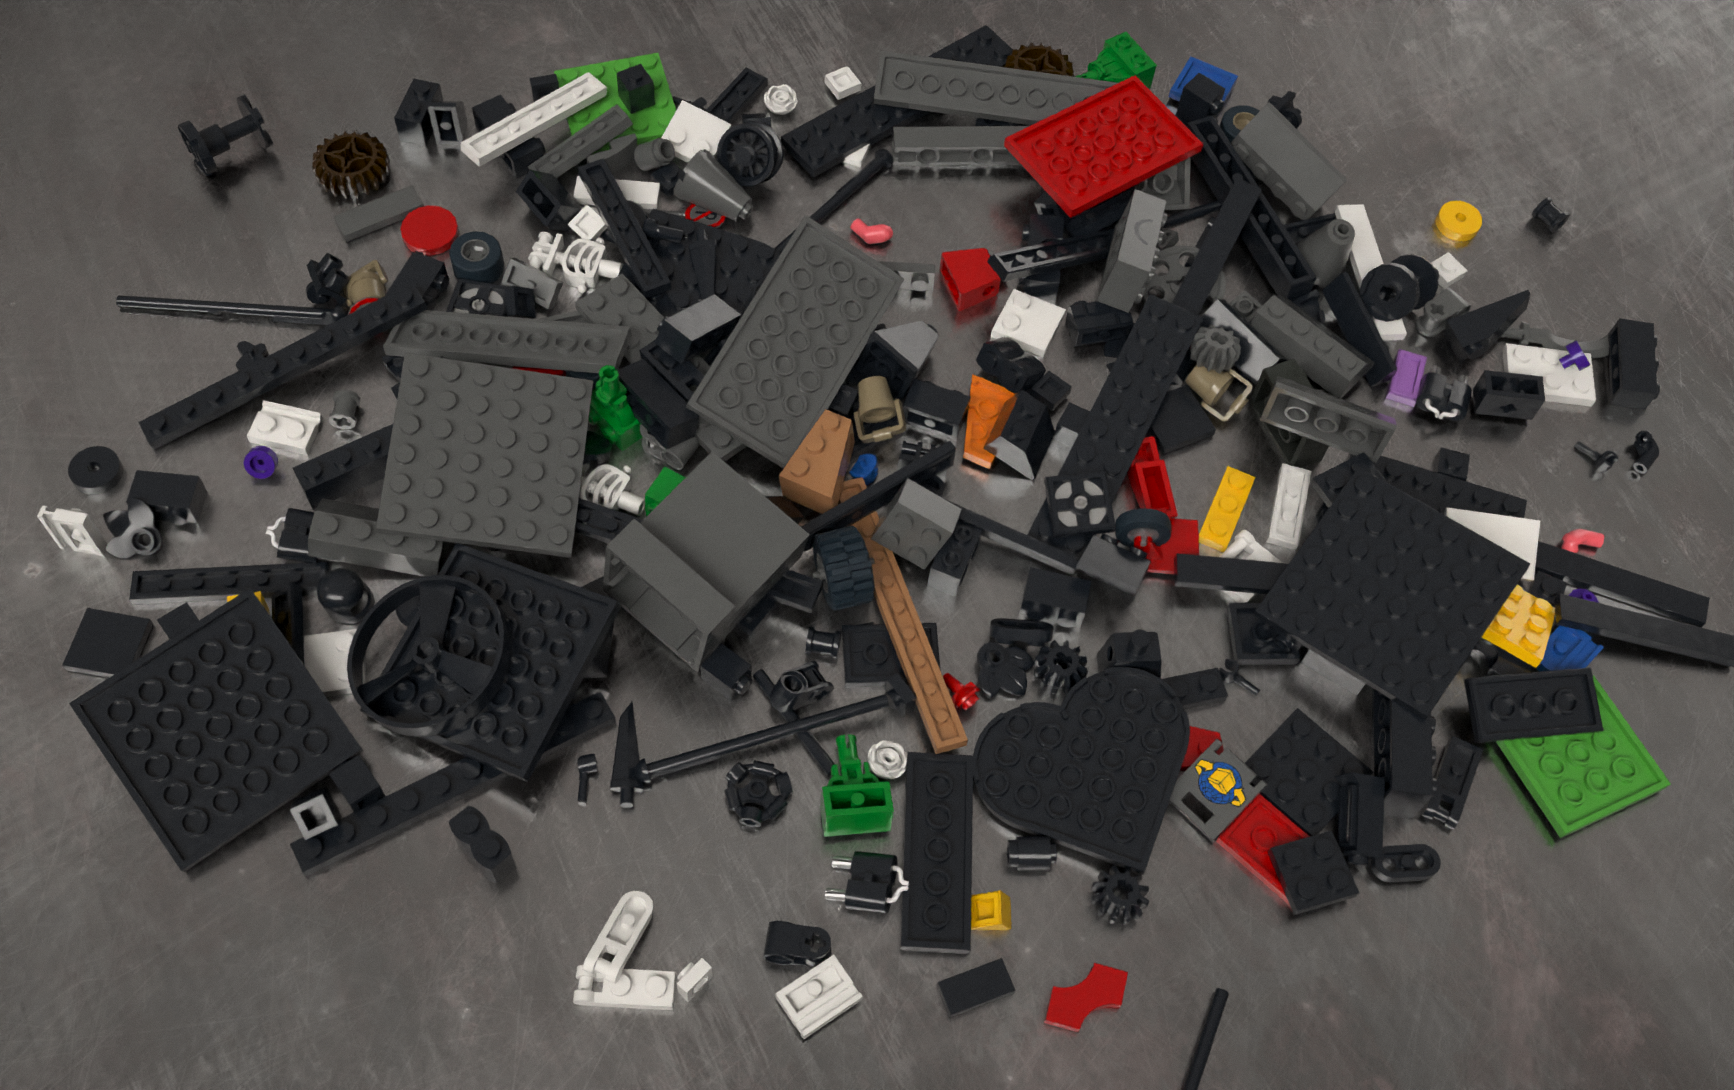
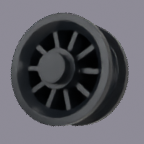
(750, 153)

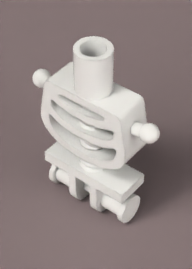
(580, 254)
(613, 488)

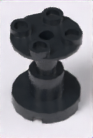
(216, 140)
(1399, 287)

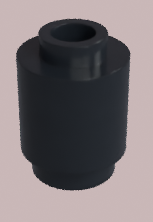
(1031, 853)

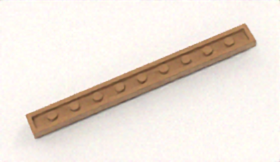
(909, 637)

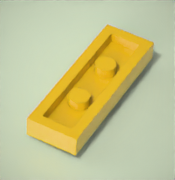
(1226, 509)

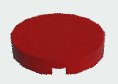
(429, 230)

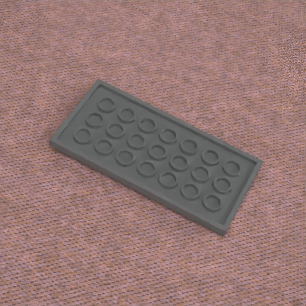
(795, 342)

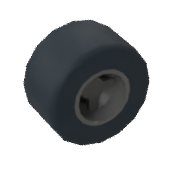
(477, 257)

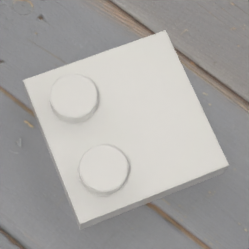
(693, 131)
(1028, 322)
(327, 661)

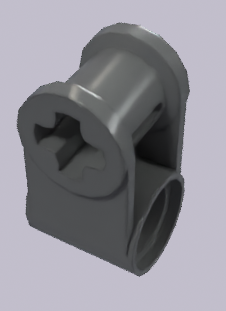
(1439, 310)
(675, 456)

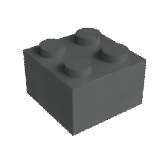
(916, 524)

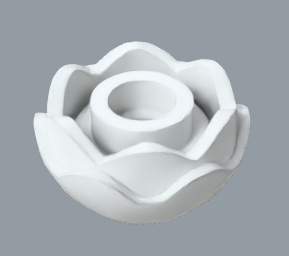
(780, 99)
(887, 751)

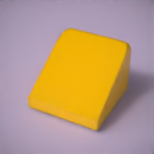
(991, 911)

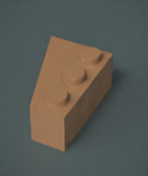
(820, 464)

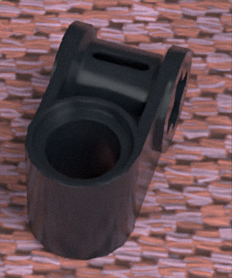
(800, 688)
(792, 944)

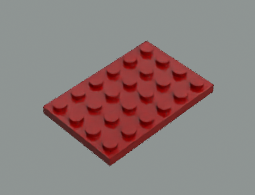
(1102, 145)

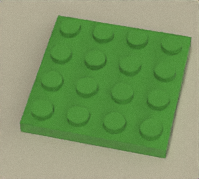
(647, 123)
(1586, 774)

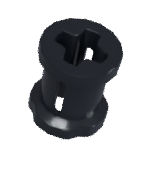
(1550, 214)
(823, 642)

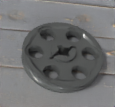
(1169, 283)

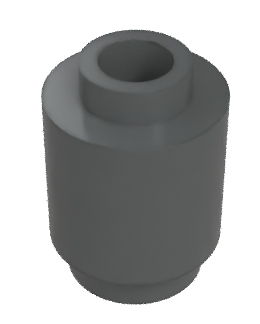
(654, 154)

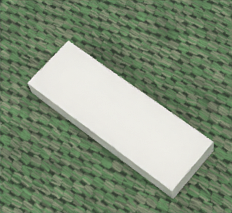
(641, 192)
(1288, 506)

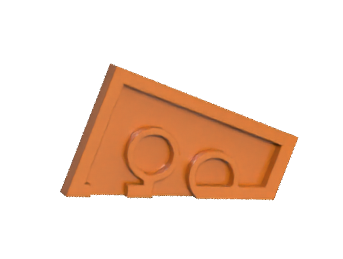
(983, 411)

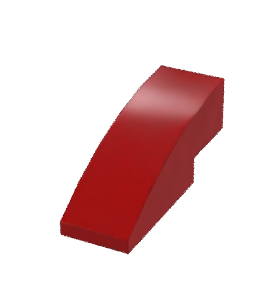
(1150, 479)

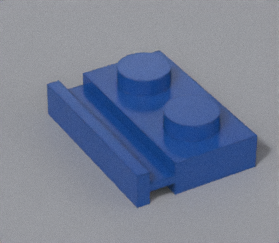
(1568, 650)

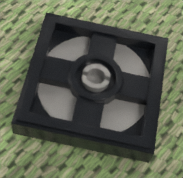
(478, 298)
(1079, 504)

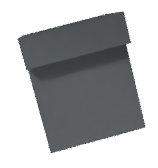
(701, 559)

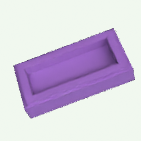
(1407, 379)

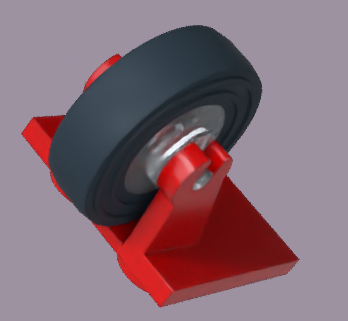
(1158, 536)

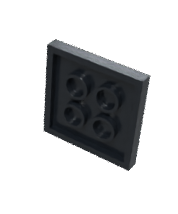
(1301, 770)

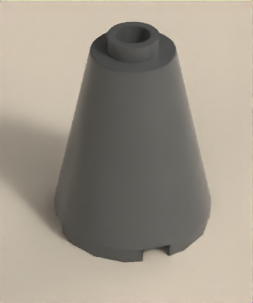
(713, 188)
(1328, 250)

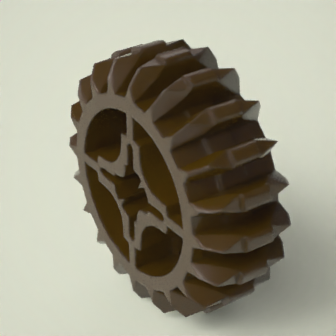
(1040, 60)
(351, 164)

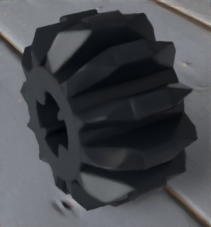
(1060, 666)
(1127, 885)

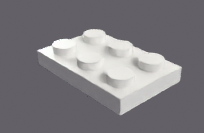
(1560, 384)

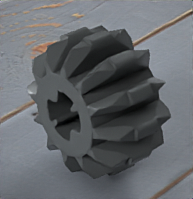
(1215, 349)

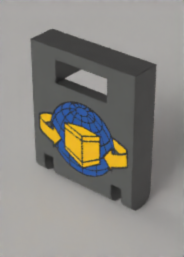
(1218, 784)

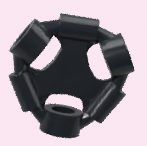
(756, 792)

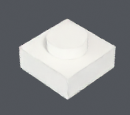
(842, 82)
(588, 224)
(1449, 270)
(693, 979)

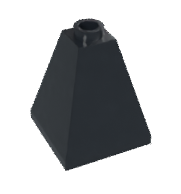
(898, 355)

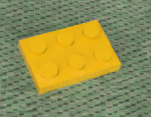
(1522, 626)

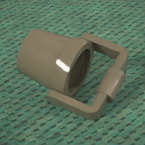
(366, 283)
(1212, 386)
(877, 406)

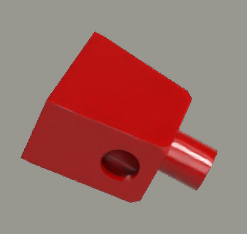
(969, 276)

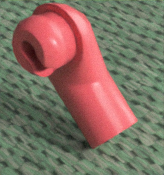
(872, 234)
(1581, 536)

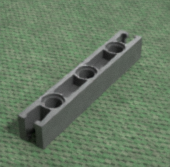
(952, 145)

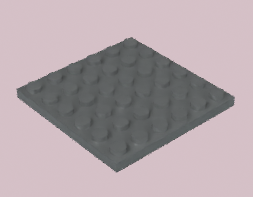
(485, 456)

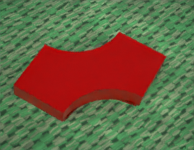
(1072, 1004)

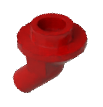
(963, 695)

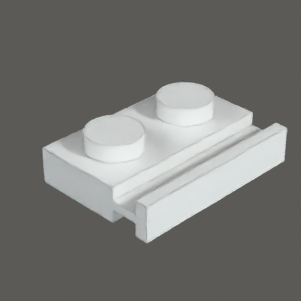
(285, 427)
(74, 529)
(818, 996)

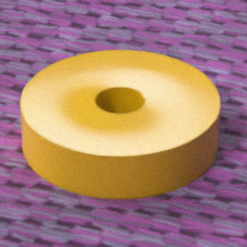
(1458, 220)

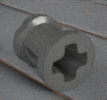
(344, 409)

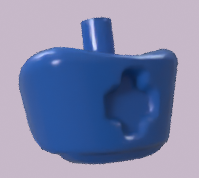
(865, 467)

